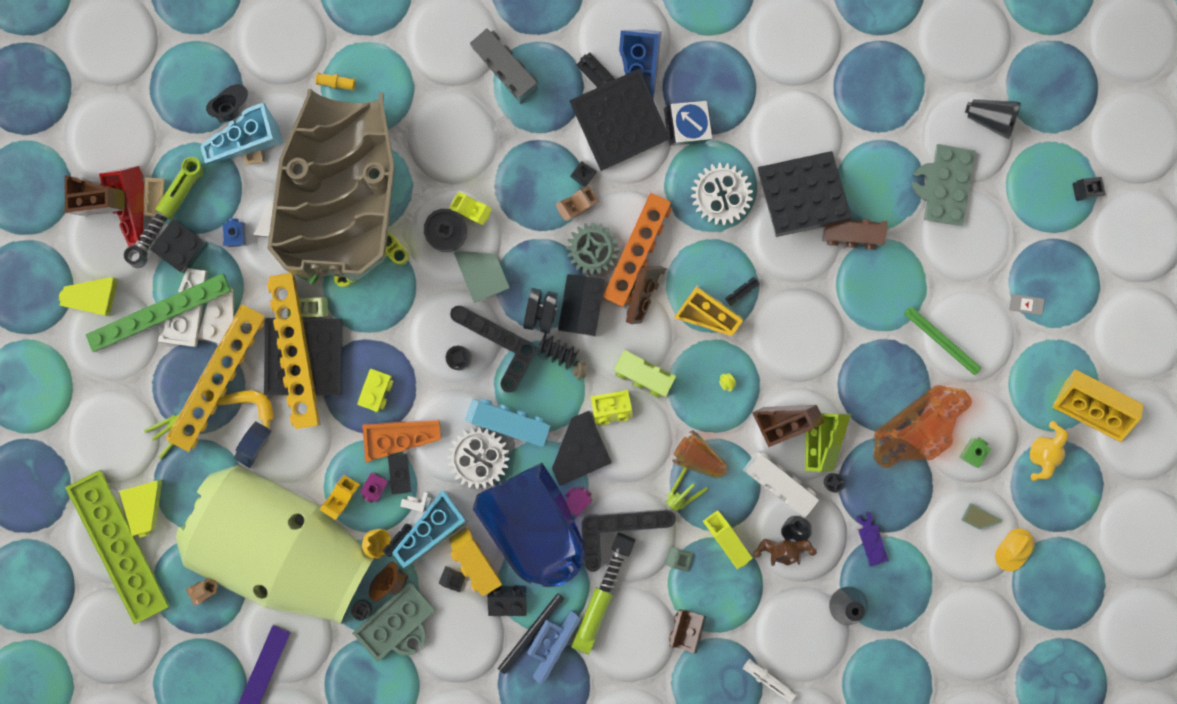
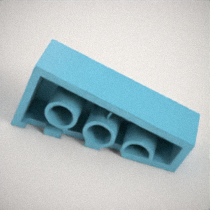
(508, 423)
(430, 530)

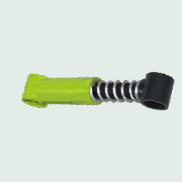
(165, 210)
(602, 596)

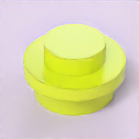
(727, 382)

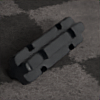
(742, 291)
(396, 540)

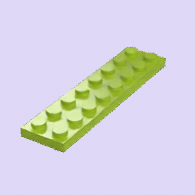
(117, 546)

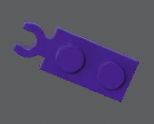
(871, 541)

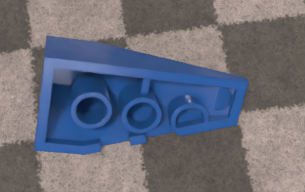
(641, 51)

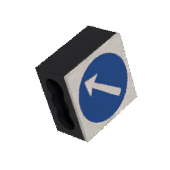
(688, 123)

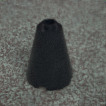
(994, 115)
(848, 605)

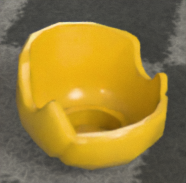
(375, 542)

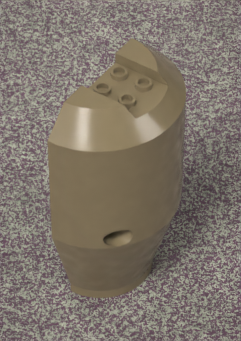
(333, 190)

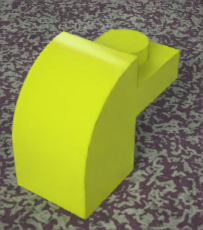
(470, 208)

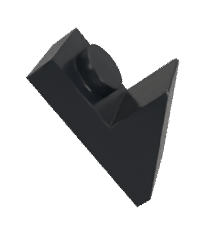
(1088, 188)

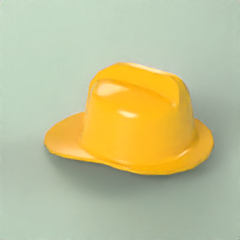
(1014, 549)

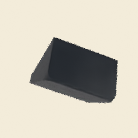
(452, 579)

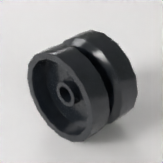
(434, 230)
(539, 310)

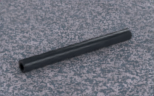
(530, 633)

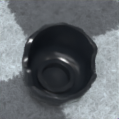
(796, 528)

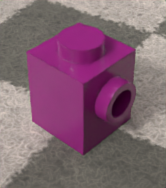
(374, 487)
(578, 499)

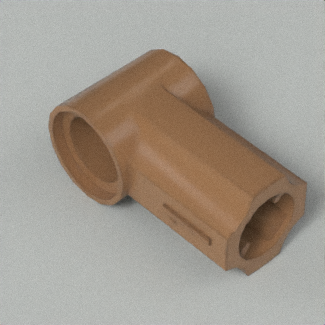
(202, 591)

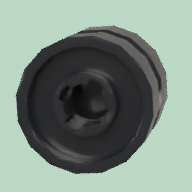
(458, 358)

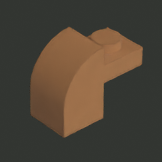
(577, 203)

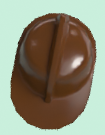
(387, 581)

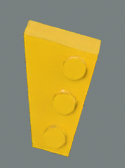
(474, 562)

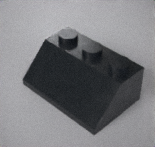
(581, 304)

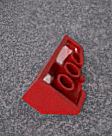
(130, 181)

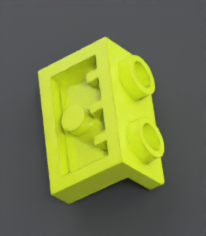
(375, 390)
(611, 407)

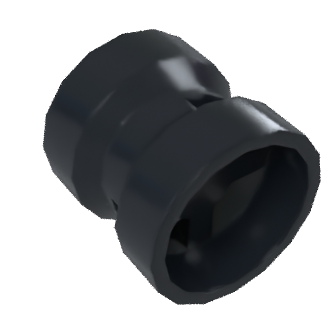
(362, 606)

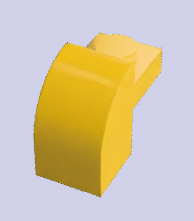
(340, 497)

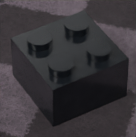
(179, 246)

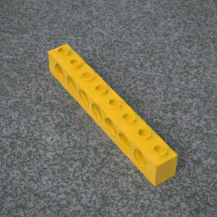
(305, 378)
(189, 441)

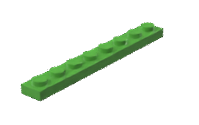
(158, 312)

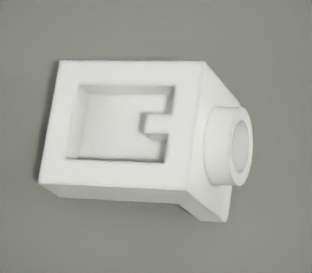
(412, 502)

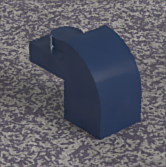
(251, 444)

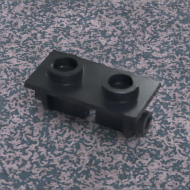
(594, 70)

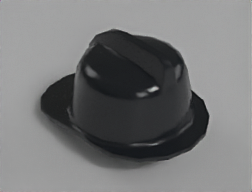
(226, 104)

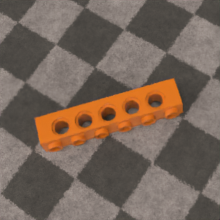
(653, 203)

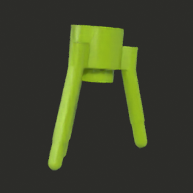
(170, 421)
(677, 500)

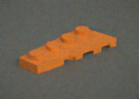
(395, 437)

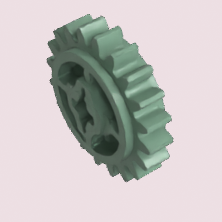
(587, 232)

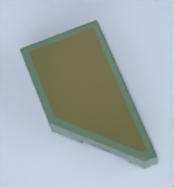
(979, 518)

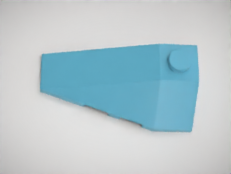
(247, 134)

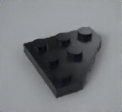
(580, 450)

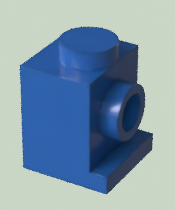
(239, 238)

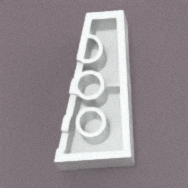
(780, 484)

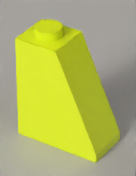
(90, 296)
(142, 507)
(727, 539)

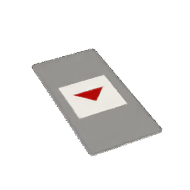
(1026, 304)

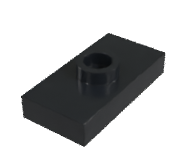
(399, 474)

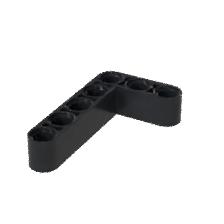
(500, 340)
(618, 526)

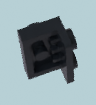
(507, 601)

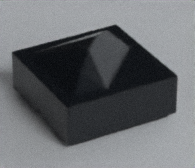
(583, 174)

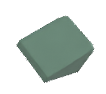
(679, 559)

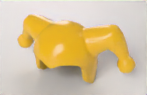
(1048, 452)

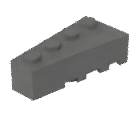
(504, 65)

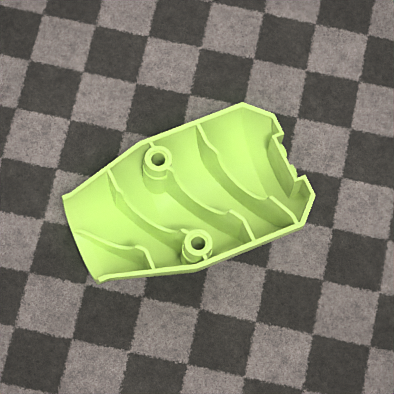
(251, 538)

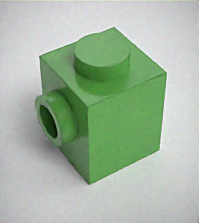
(975, 452)

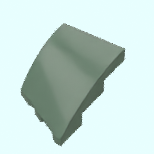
(482, 274)

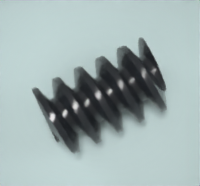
(557, 352)

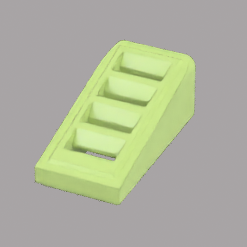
(319, 307)

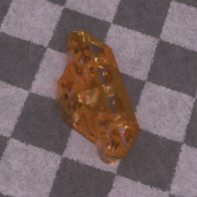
(925, 427)

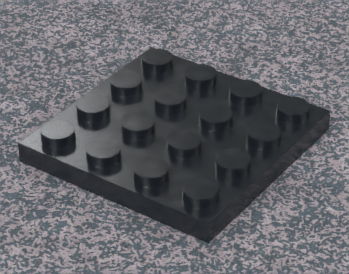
(619, 119)
(804, 194)
(325, 354)

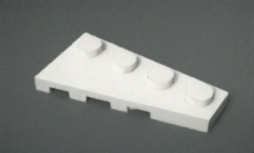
(186, 326)

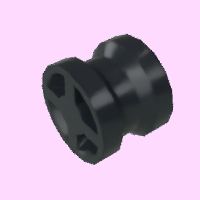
(837, 482)

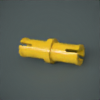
(335, 81)

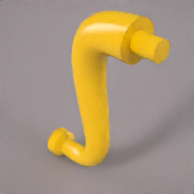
(264, 405)

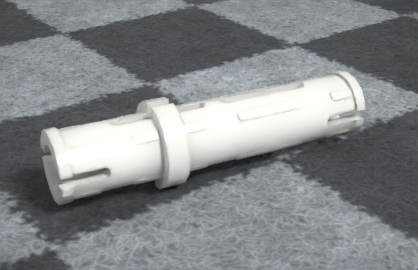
(763, 676)

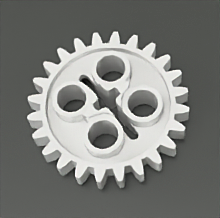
(738, 188)
(469, 473)

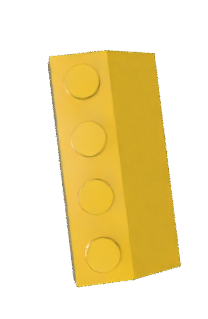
(1098, 406)

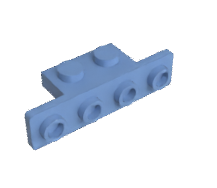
(550, 644)

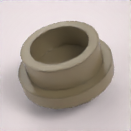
(579, 370)

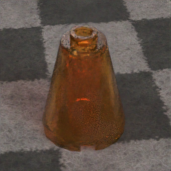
(699, 456)

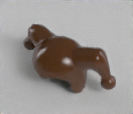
(785, 550)

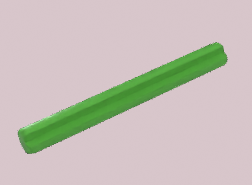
(942, 340)

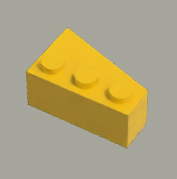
(708, 312)

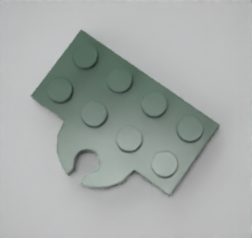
(946, 184)
(396, 623)

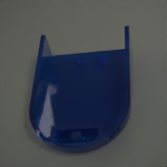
(533, 527)

